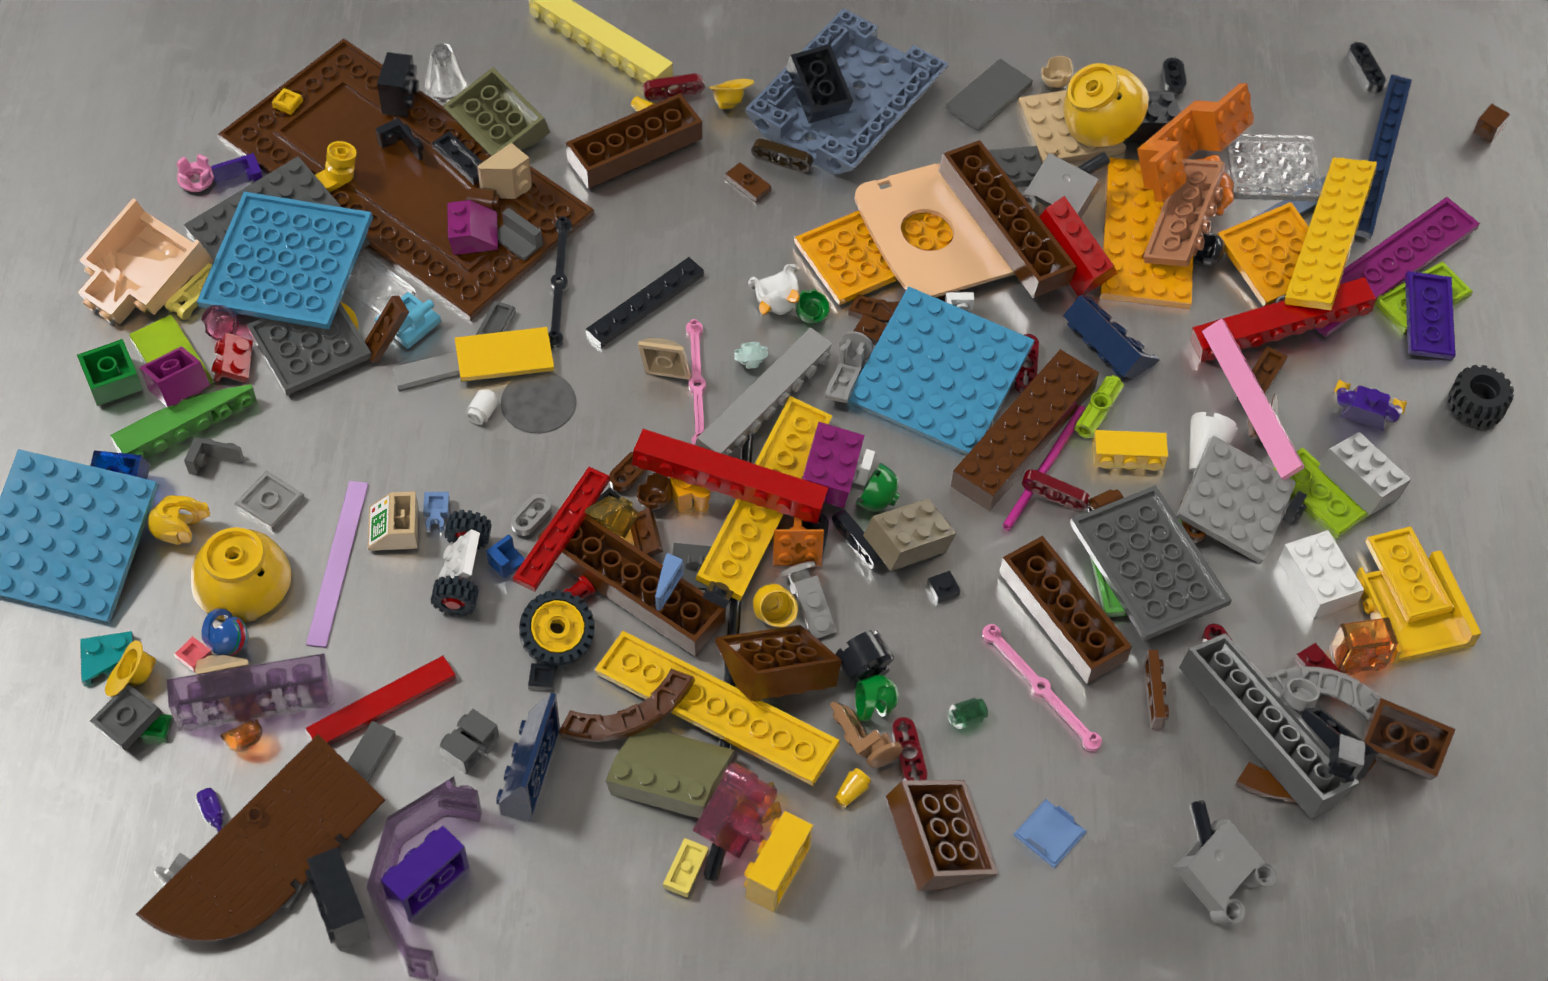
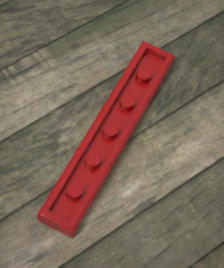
(561, 529)
(383, 701)

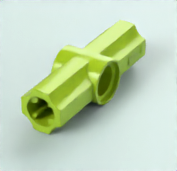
(1104, 398)

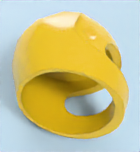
(774, 604)

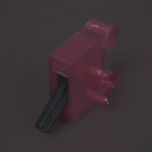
(734, 816)

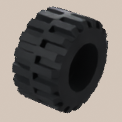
(1486, 383)

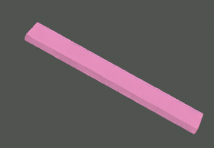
(1253, 400)

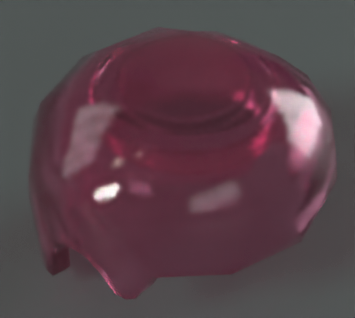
(219, 321)

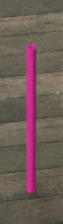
(1044, 467)

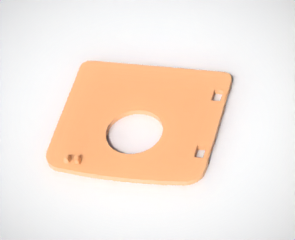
(960, 265)

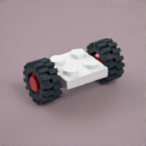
(452, 590)

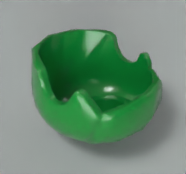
(812, 307)

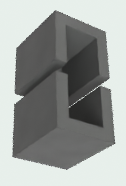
(473, 733)

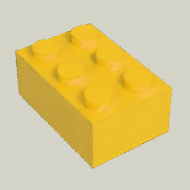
(778, 860)

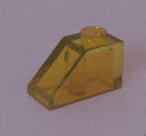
(614, 514)

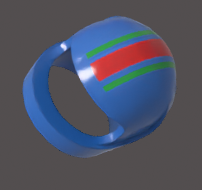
(228, 638)

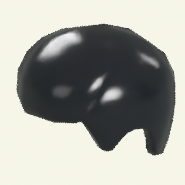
(1212, 252)

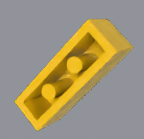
(1129, 450)

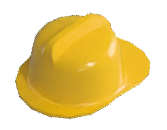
(730, 92)
(132, 669)

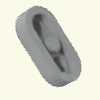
(529, 515)

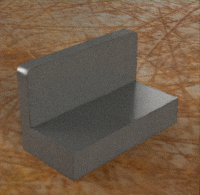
(519, 235)

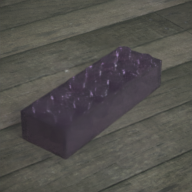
(250, 692)

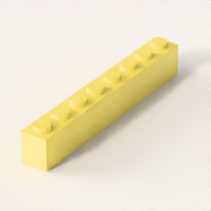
(602, 39)

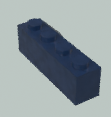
(1108, 338)

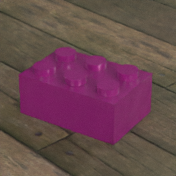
(833, 461)

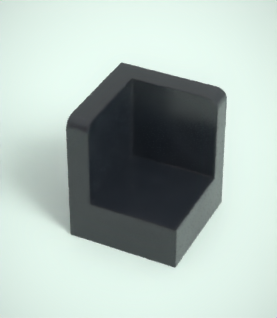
(1346, 757)

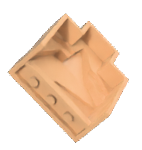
(138, 265)

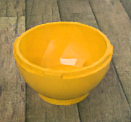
(1093, 108)
(235, 583)

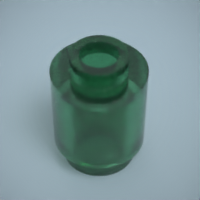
(968, 713)

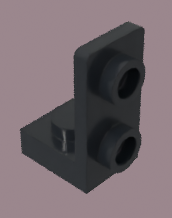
(396, 131)

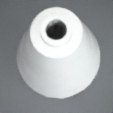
(1203, 428)

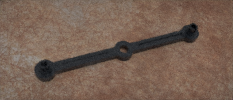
(563, 227)

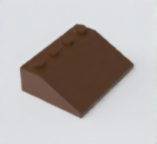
(778, 662)
(940, 833)

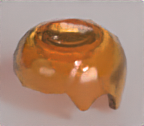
(243, 737)

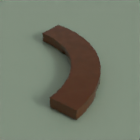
(876, 308)
(632, 719)
(1264, 784)

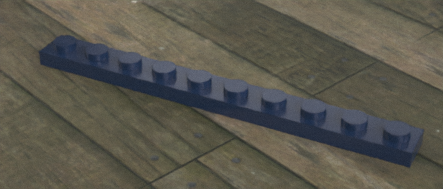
(1383, 149)

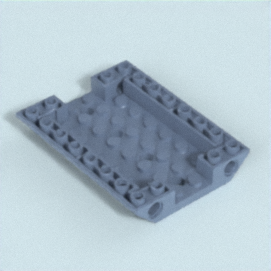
(887, 95)

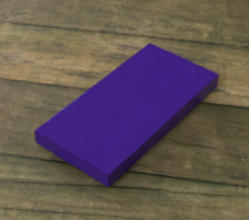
(1430, 315)

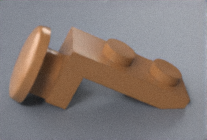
(874, 746)

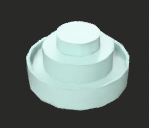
(751, 354)

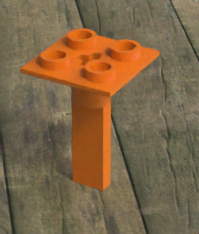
(797, 545)

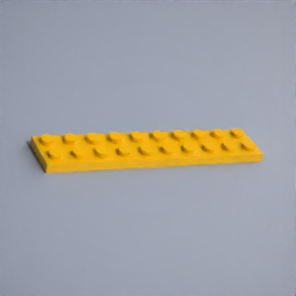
(1331, 234)
(749, 526)
(722, 709)

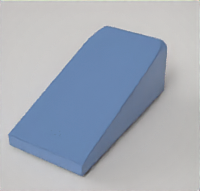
(670, 575)

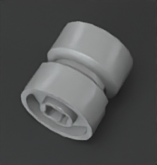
(1301, 694)

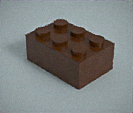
(1407, 738)

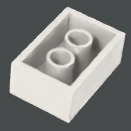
(1321, 574)

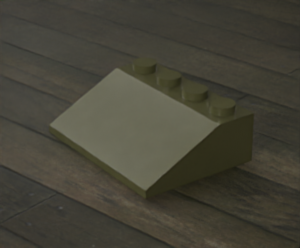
(497, 114)
(668, 771)

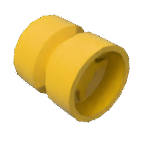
(340, 162)

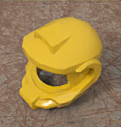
(170, 525)

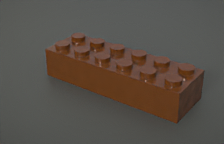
(634, 140)
(1065, 609)

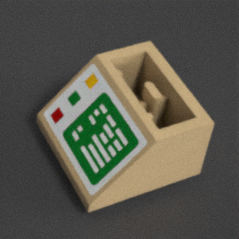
(394, 522)

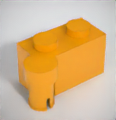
(685, 492)

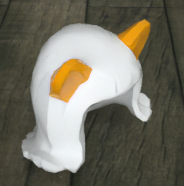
(777, 292)

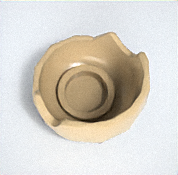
(1057, 72)

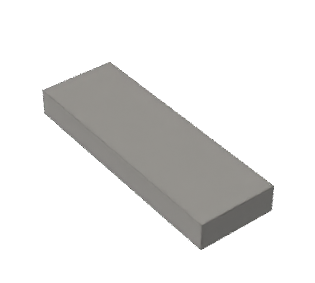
(426, 370)

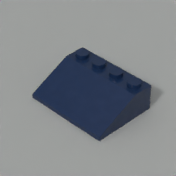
(530, 760)

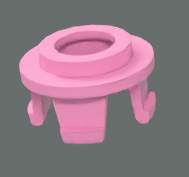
(188, 170)

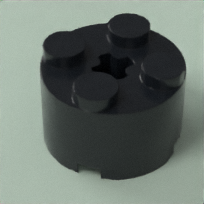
(865, 657)

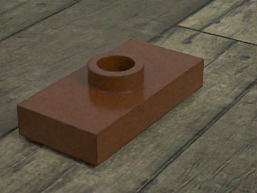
(748, 182)

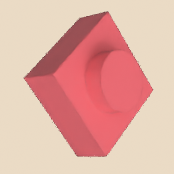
(191, 652)

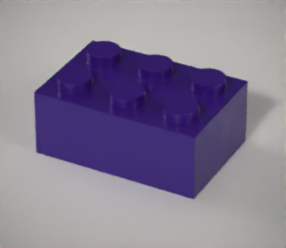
(425, 872)

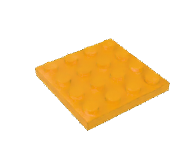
(1267, 250)

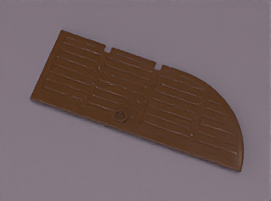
(255, 857)

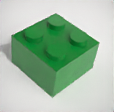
(110, 372)

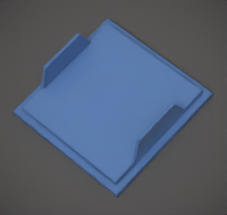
(1050, 832)

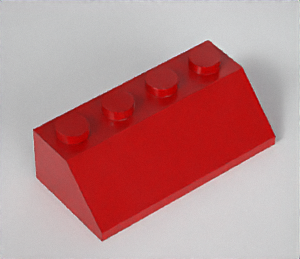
(1080, 245)

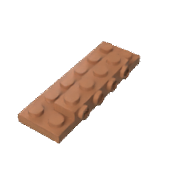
(1186, 215)

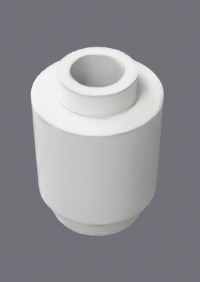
(482, 406)

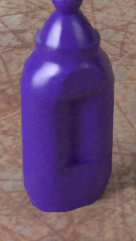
(210, 807)

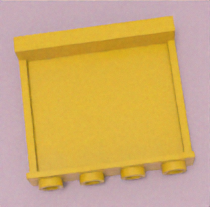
(1427, 635)

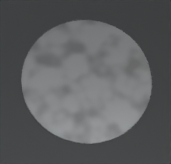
(538, 402)

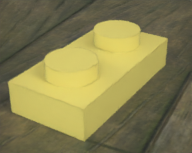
(686, 867)

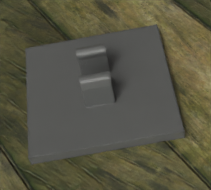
(693, 558)

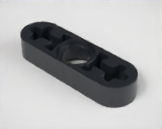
(1361, 55)
(854, 536)

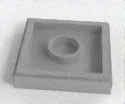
(269, 501)

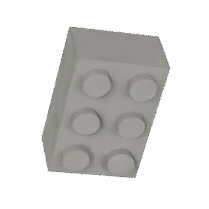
(1364, 473)

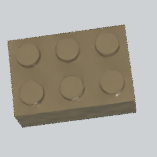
(909, 534)

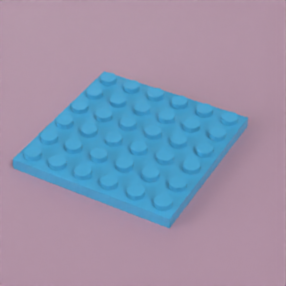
(286, 260)
(940, 371)
(69, 534)

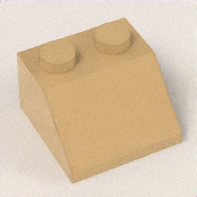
(506, 172)

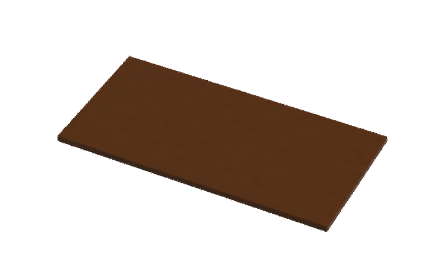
(401, 193)

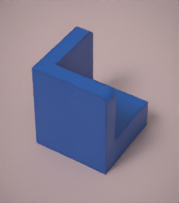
(504, 557)

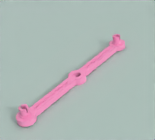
(694, 330)
(1090, 740)

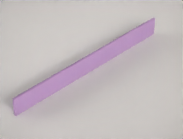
(337, 565)

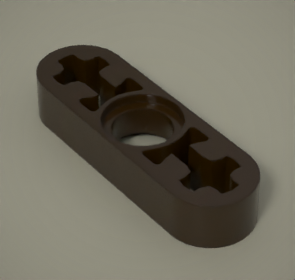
(763, 149)

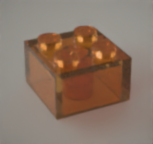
(1363, 645)

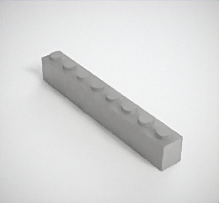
(766, 393)

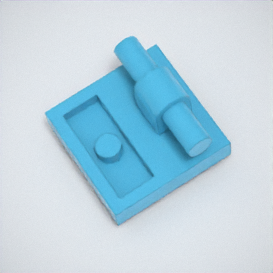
(418, 321)

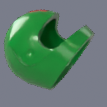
(877, 693)

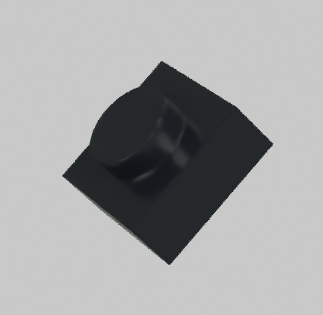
(1296, 508)
(943, 586)
(718, 594)

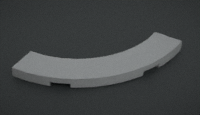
(1330, 684)

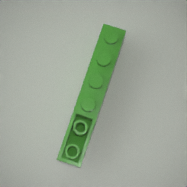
(180, 421)

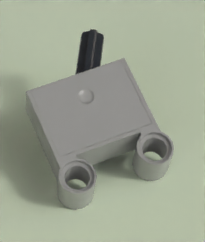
(1060, 179)
(1220, 864)

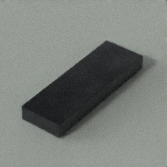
(458, 156)

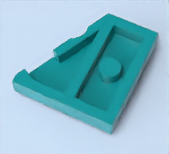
(102, 654)

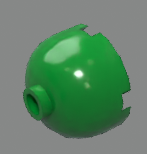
(880, 490)

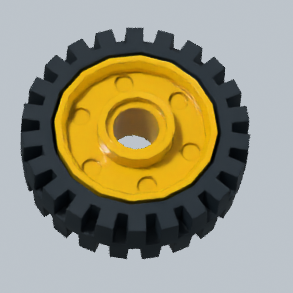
(560, 609)

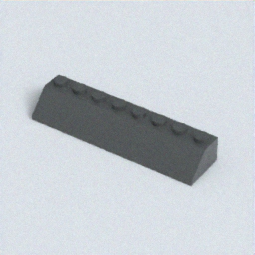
(1266, 723)

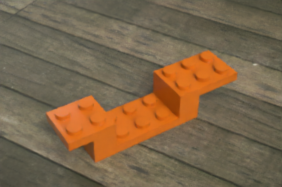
(1198, 127)

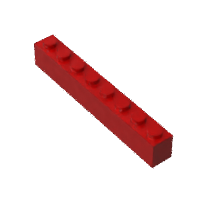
(1282, 320)
(729, 476)

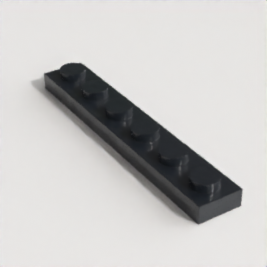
(644, 302)

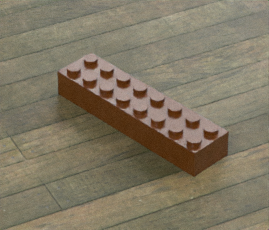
(1007, 219)
(1024, 430)
(632, 582)

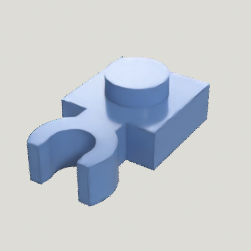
(435, 508)

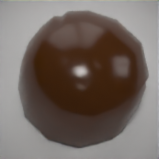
(655, 492)

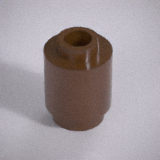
(484, 197)
(1104, 499)

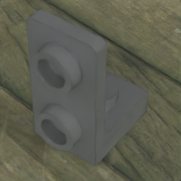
(206, 447)

